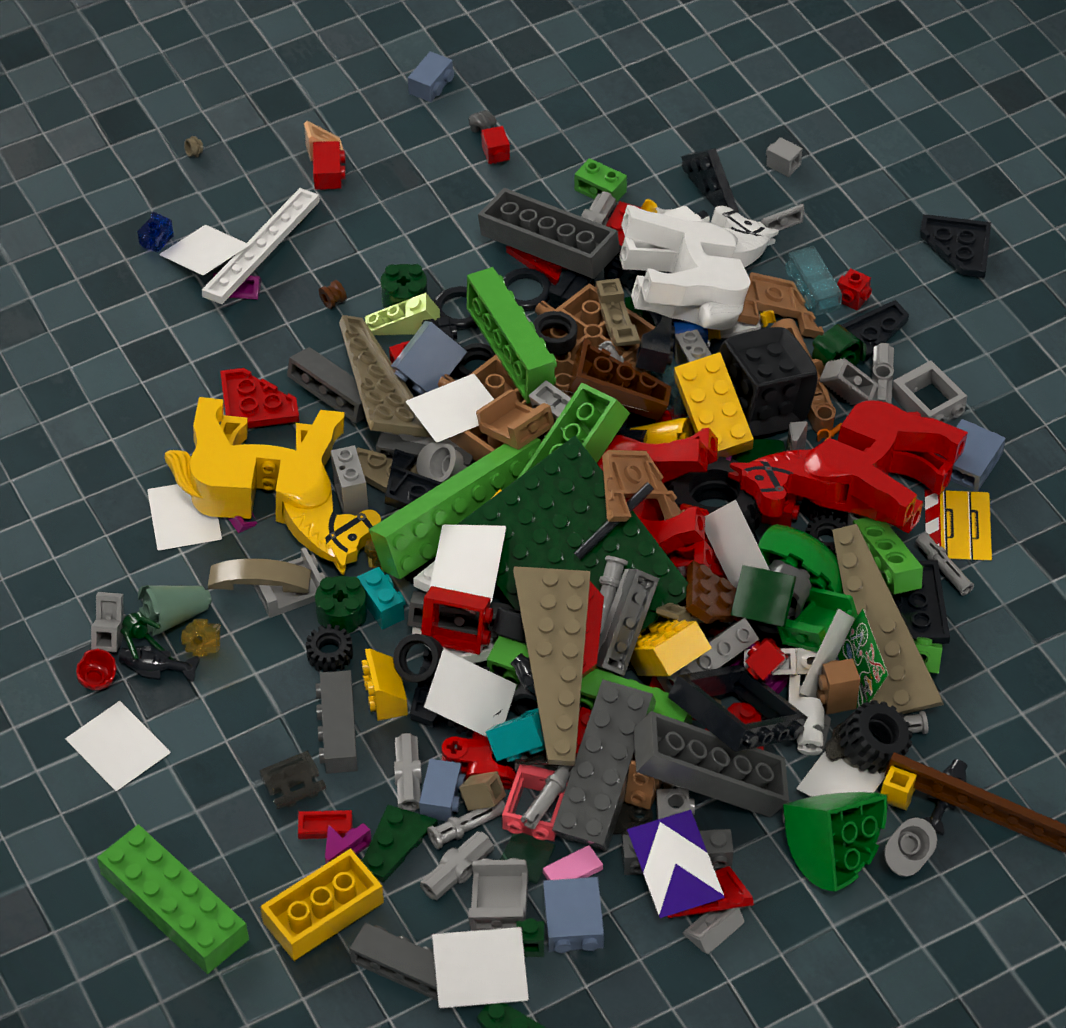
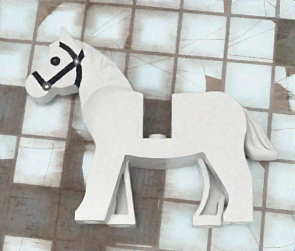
(704, 263)

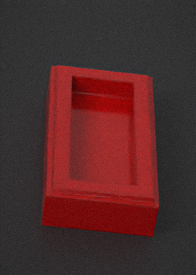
(315, 823)

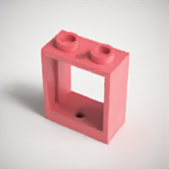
(532, 778)

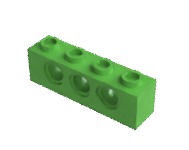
(895, 561)

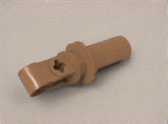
(821, 404)

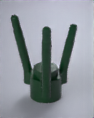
(135, 626)

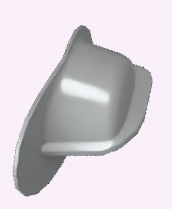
(439, 461)
(910, 846)

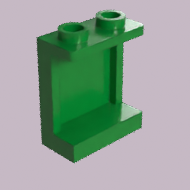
(813, 623)

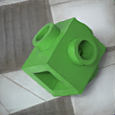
(932, 651)

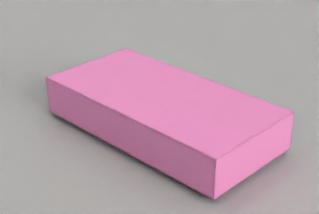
(576, 865)

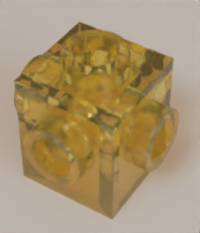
(208, 631)

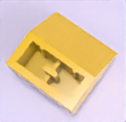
(383, 686)

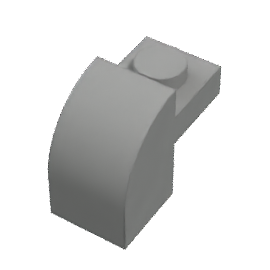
(108, 622)

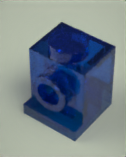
(155, 232)

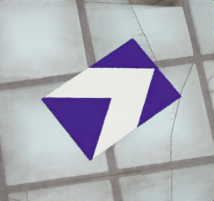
(675, 863)

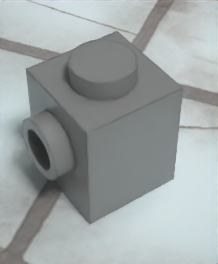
(784, 156)

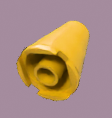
(667, 430)

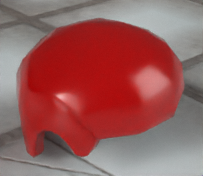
(96, 669)

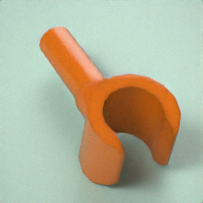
(825, 433)

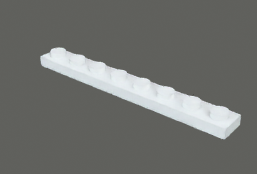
(260, 246)

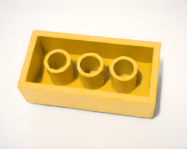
(714, 403)
(668, 648)
(322, 904)

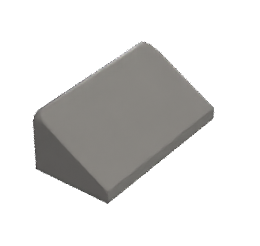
(784, 218)
(797, 435)
(714, 928)

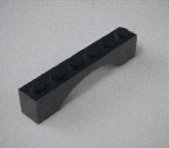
(657, 345)

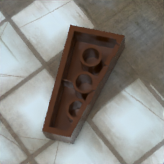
(619, 381)

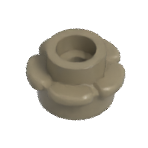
(193, 146)

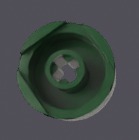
(402, 283)
(838, 344)
(341, 602)

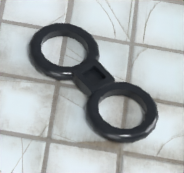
(461, 291)

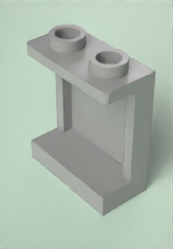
(279, 602)
(498, 894)

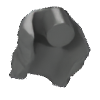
(482, 120)

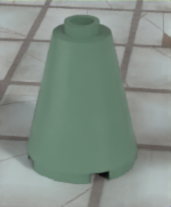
(172, 604)

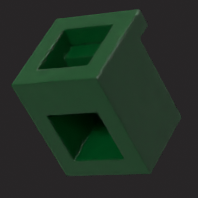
(532, 933)

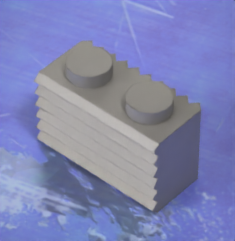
(848, 381)

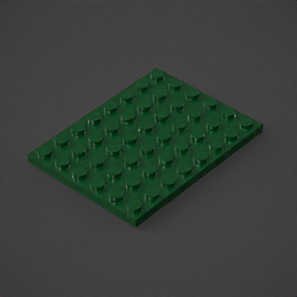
(557, 511)

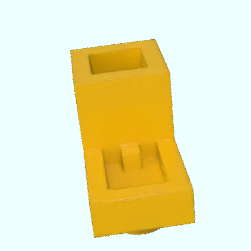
(899, 787)

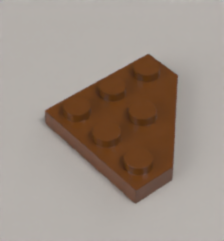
(709, 595)

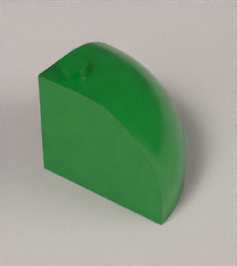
(802, 552)
(834, 835)

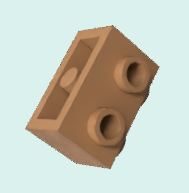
(838, 686)

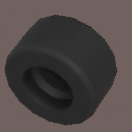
(509, 624)

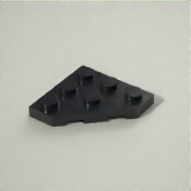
(709, 177)
(959, 241)

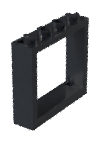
(694, 694)

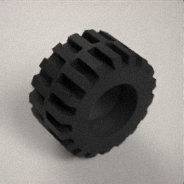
(884, 723)

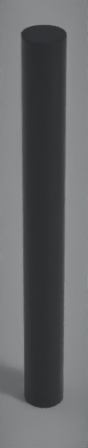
(607, 527)

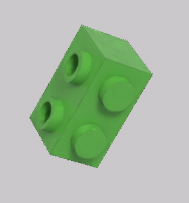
(595, 178)

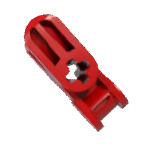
(476, 757)

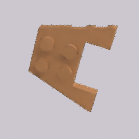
(781, 297)
(624, 475)

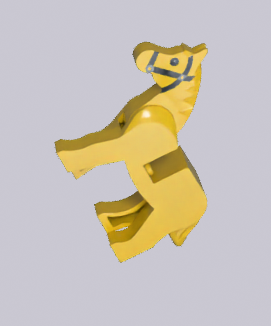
(226, 474)

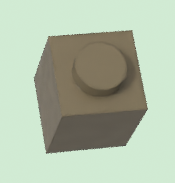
(482, 791)

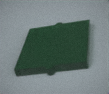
(534, 851)

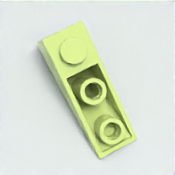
(403, 317)

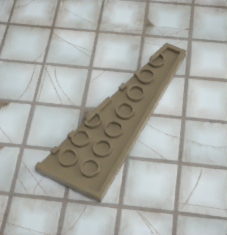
(379, 389)
(554, 627)
(908, 679)

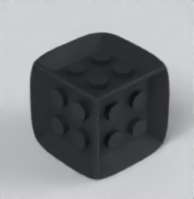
(770, 377)

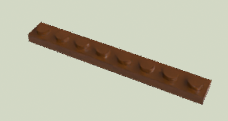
(983, 803)

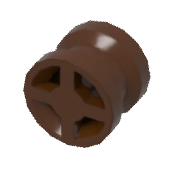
(332, 294)

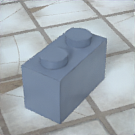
(430, 76)
(441, 789)

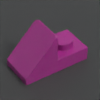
(355, 838)

